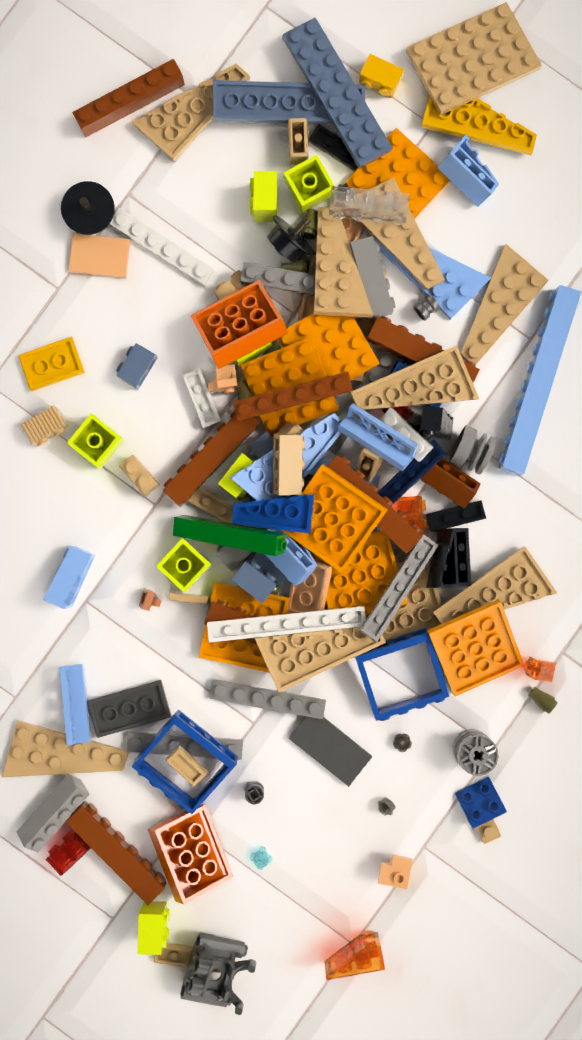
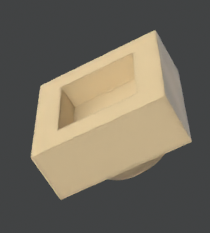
(488, 831)

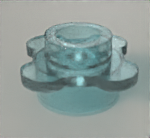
(260, 864)

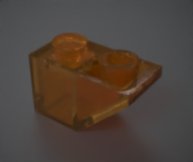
(413, 509)
(539, 669)

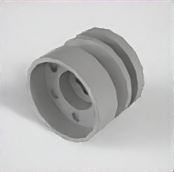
(473, 450)
(465, 746)

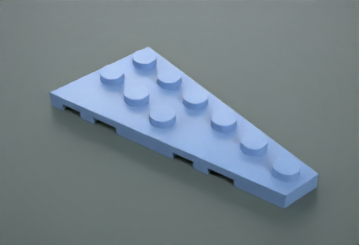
(459, 285)
(258, 476)

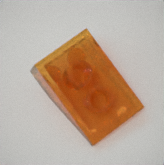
(356, 957)

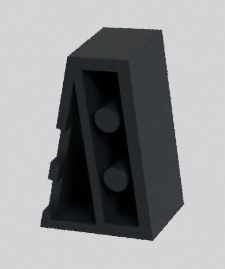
(433, 423)
(451, 559)

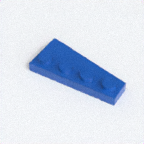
(281, 513)

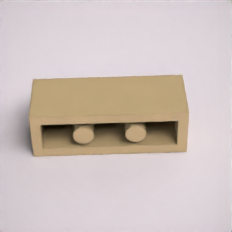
(288, 464)

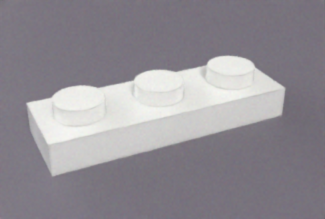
(201, 398)
(398, 423)

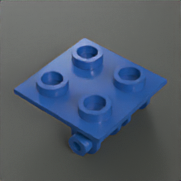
(480, 802)

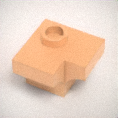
(225, 380)
(395, 872)

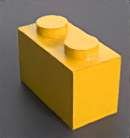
(381, 75)

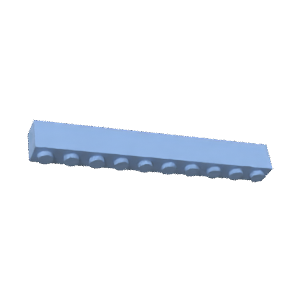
(539, 379)

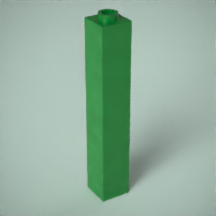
(230, 535)

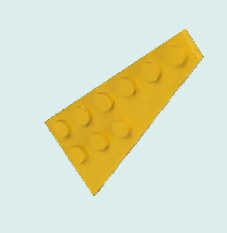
(480, 125)

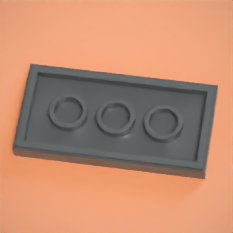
(129, 708)
(331, 748)

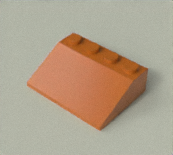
(239, 324)
(190, 854)

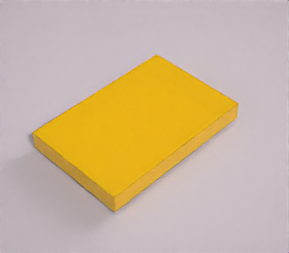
(51, 364)

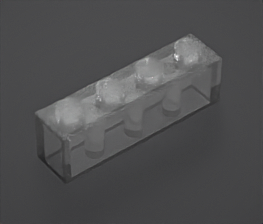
(369, 204)

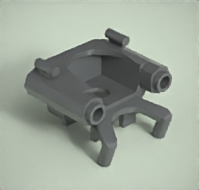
(215, 953)

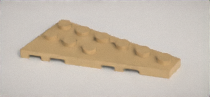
(184, 116)
(406, 243)
(337, 278)
(506, 296)
(430, 381)
(512, 581)
(307, 654)
(45, 752)

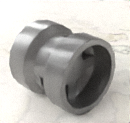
(428, 306)
(256, 789)

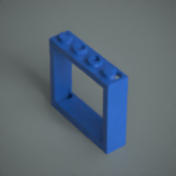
(392, 646)
(203, 738)

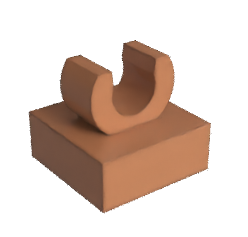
(148, 599)

